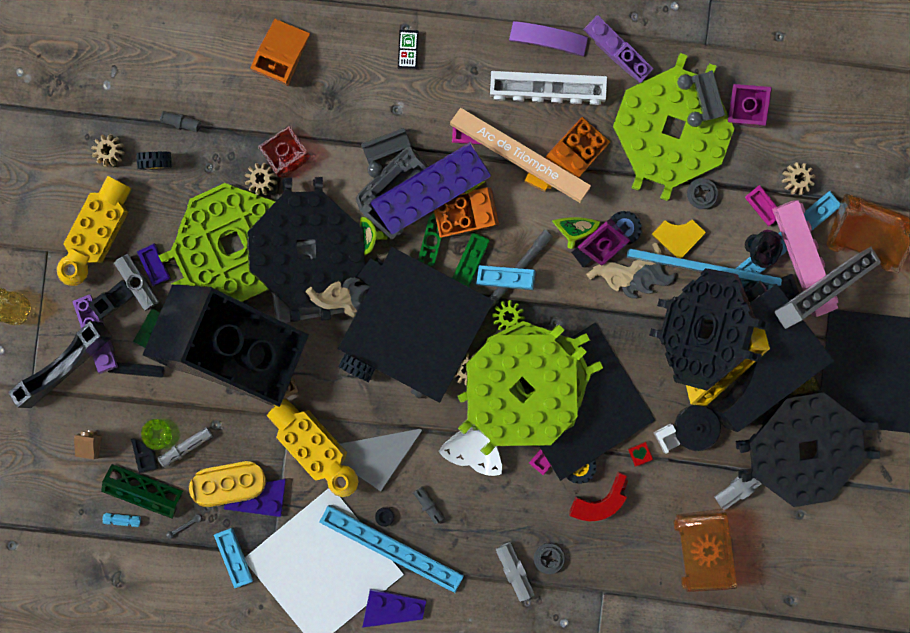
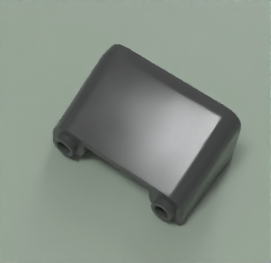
(400, 169)

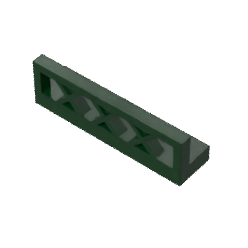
(152, 501)

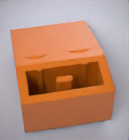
(280, 52)
(578, 148)
(467, 213)

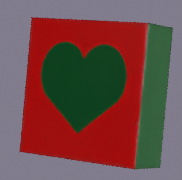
(640, 454)

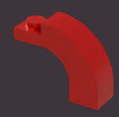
(604, 508)

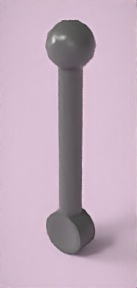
(197, 518)

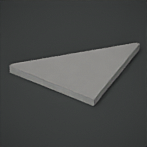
(378, 456)

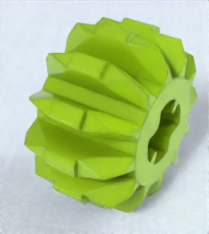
(510, 310)

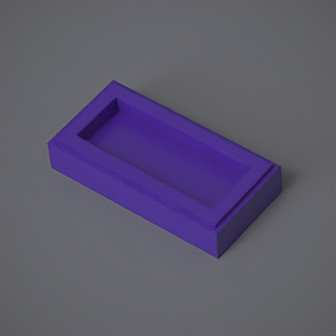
(153, 266)

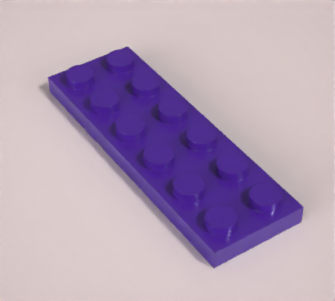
(431, 188)

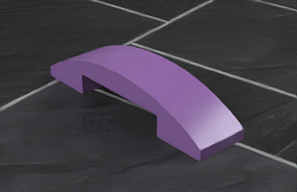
(548, 37)

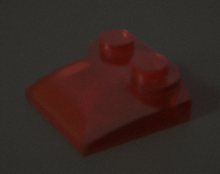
(284, 152)

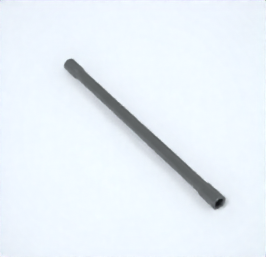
(537, 246)

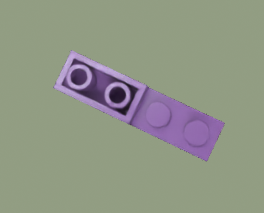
(617, 49)
(104, 357)

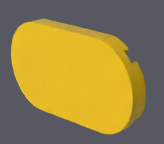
(227, 484)

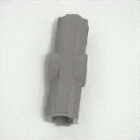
(129, 272)
(736, 491)
(515, 571)

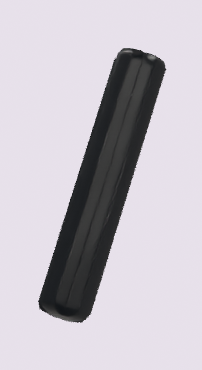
(138, 369)

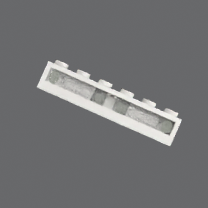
(548, 86)

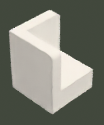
(667, 438)

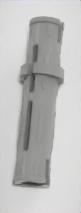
(178, 451)

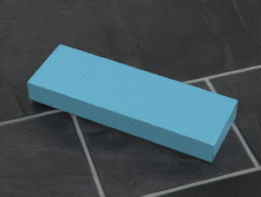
(506, 277)
(233, 557)

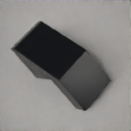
(111, 300)

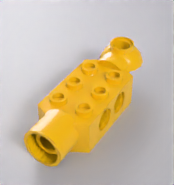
(94, 230)
(313, 447)

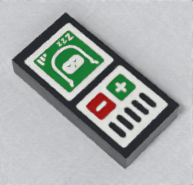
(408, 49)

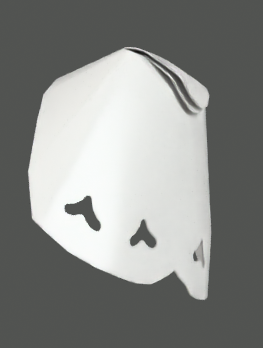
(469, 447)

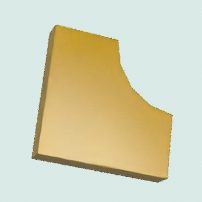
(678, 238)

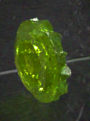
(147, 433)

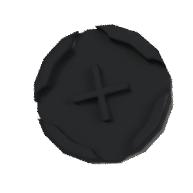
(764, 248)

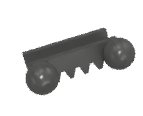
(708, 97)
(382, 147)

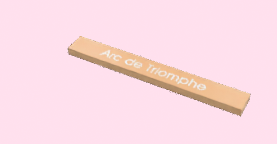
(520, 155)

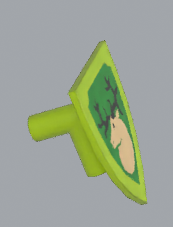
(576, 228)
(370, 234)

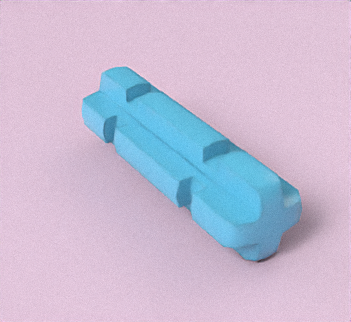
(123, 520)

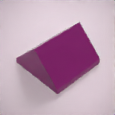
(749, 105)
(604, 242)

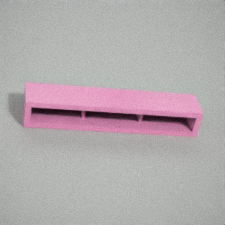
(802, 249)

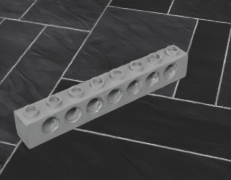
(827, 287)

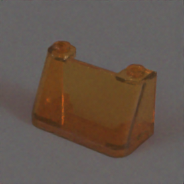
(867, 225)
(706, 551)

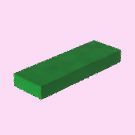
(471, 259)

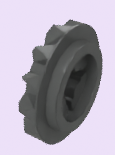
(710, 197)
(553, 566)

